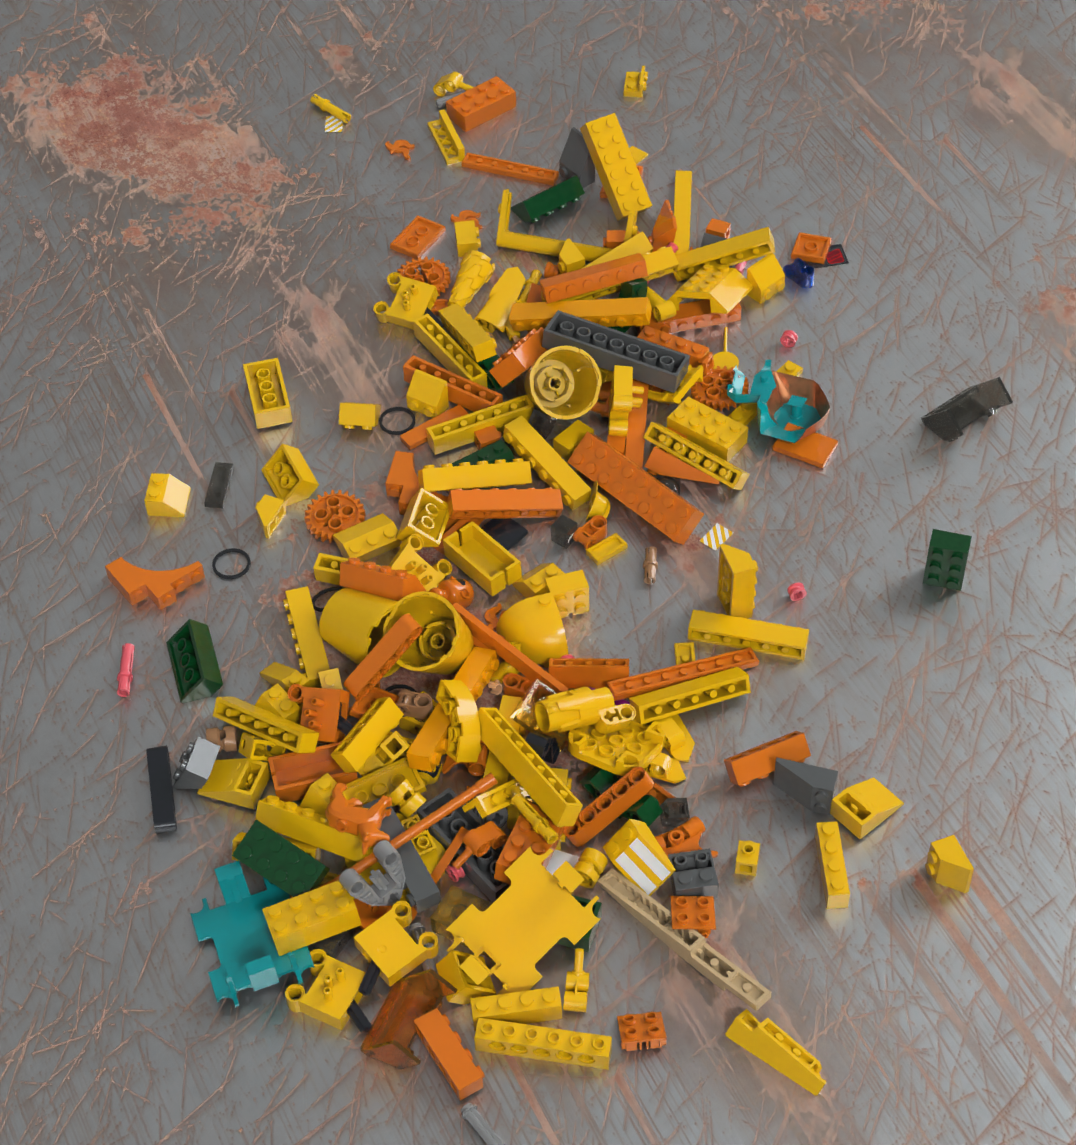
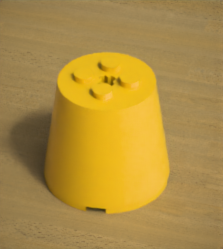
(575, 384)
(355, 623)
(440, 626)

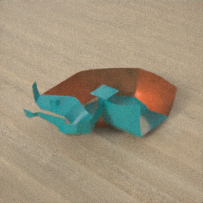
(782, 400)

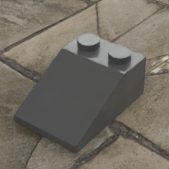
(577, 159)
(807, 784)

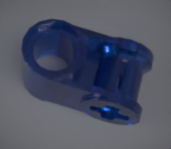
(800, 273)

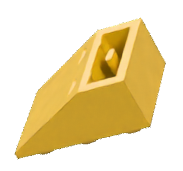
(237, 781)
(864, 806)

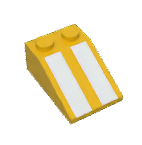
(639, 856)

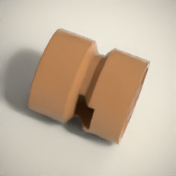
(225, 738)

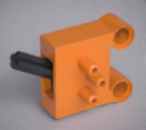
(323, 711)

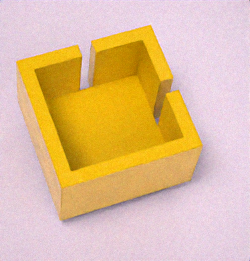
(569, 592)

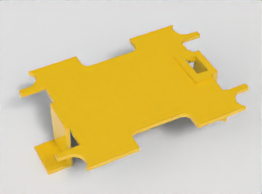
(523, 923)

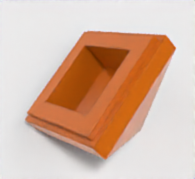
(707, 363)

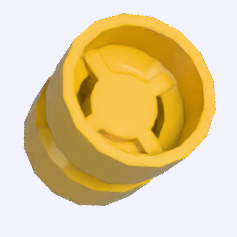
(414, 801)
(590, 866)

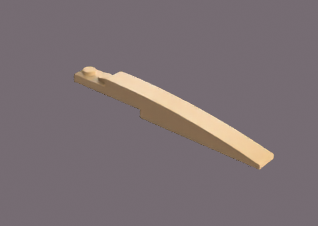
(685, 942)

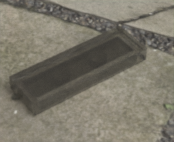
(219, 485)

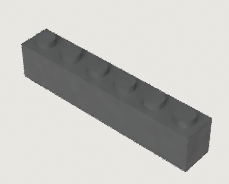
(419, 885)

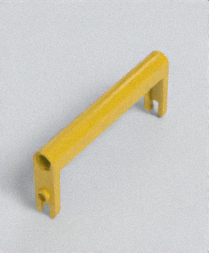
(548, 245)

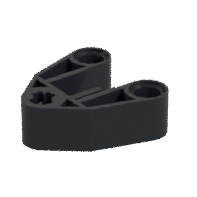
(544, 746)

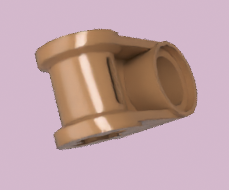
(415, 704)

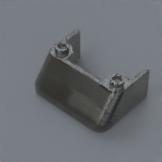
(967, 407)

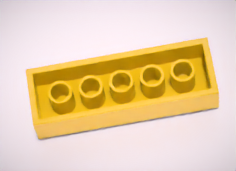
(615, 166)

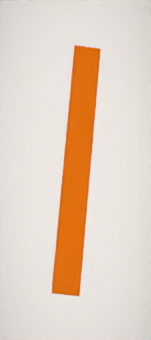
(445, 860)

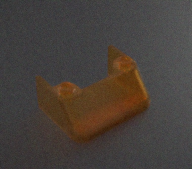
(394, 1026)

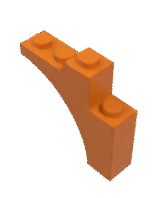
(403, 480)
(160, 586)

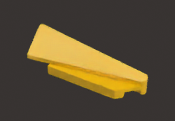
(777, 1050)

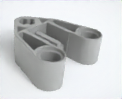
(386, 888)

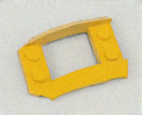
(692, 376)

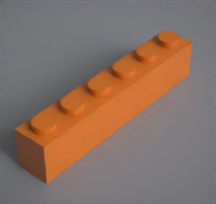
(593, 278)
(693, 316)
(460, 390)
(504, 503)

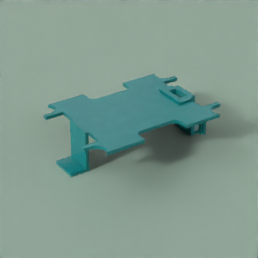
(243, 937)

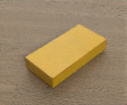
(606, 549)

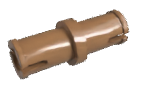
(650, 565)

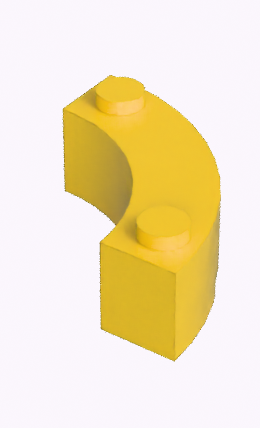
(465, 724)

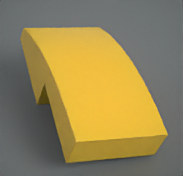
(423, 842)

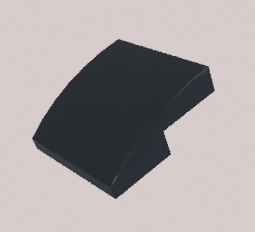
(505, 531)

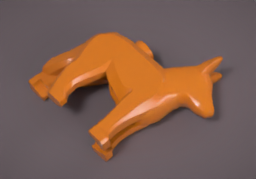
(352, 818)

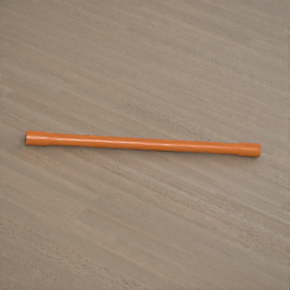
(479, 787)

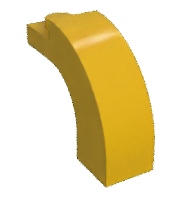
(385, 753)

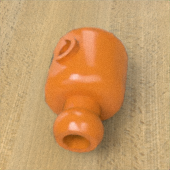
(455, 591)

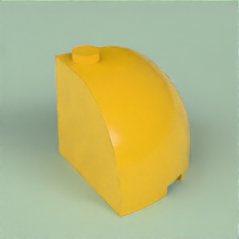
(537, 627)

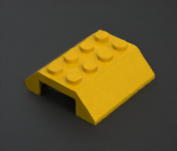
(720, 284)

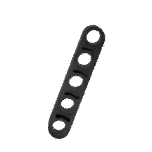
(161, 789)

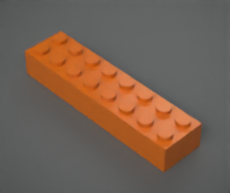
(635, 488)

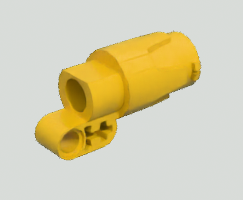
(581, 709)

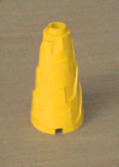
(472, 275)

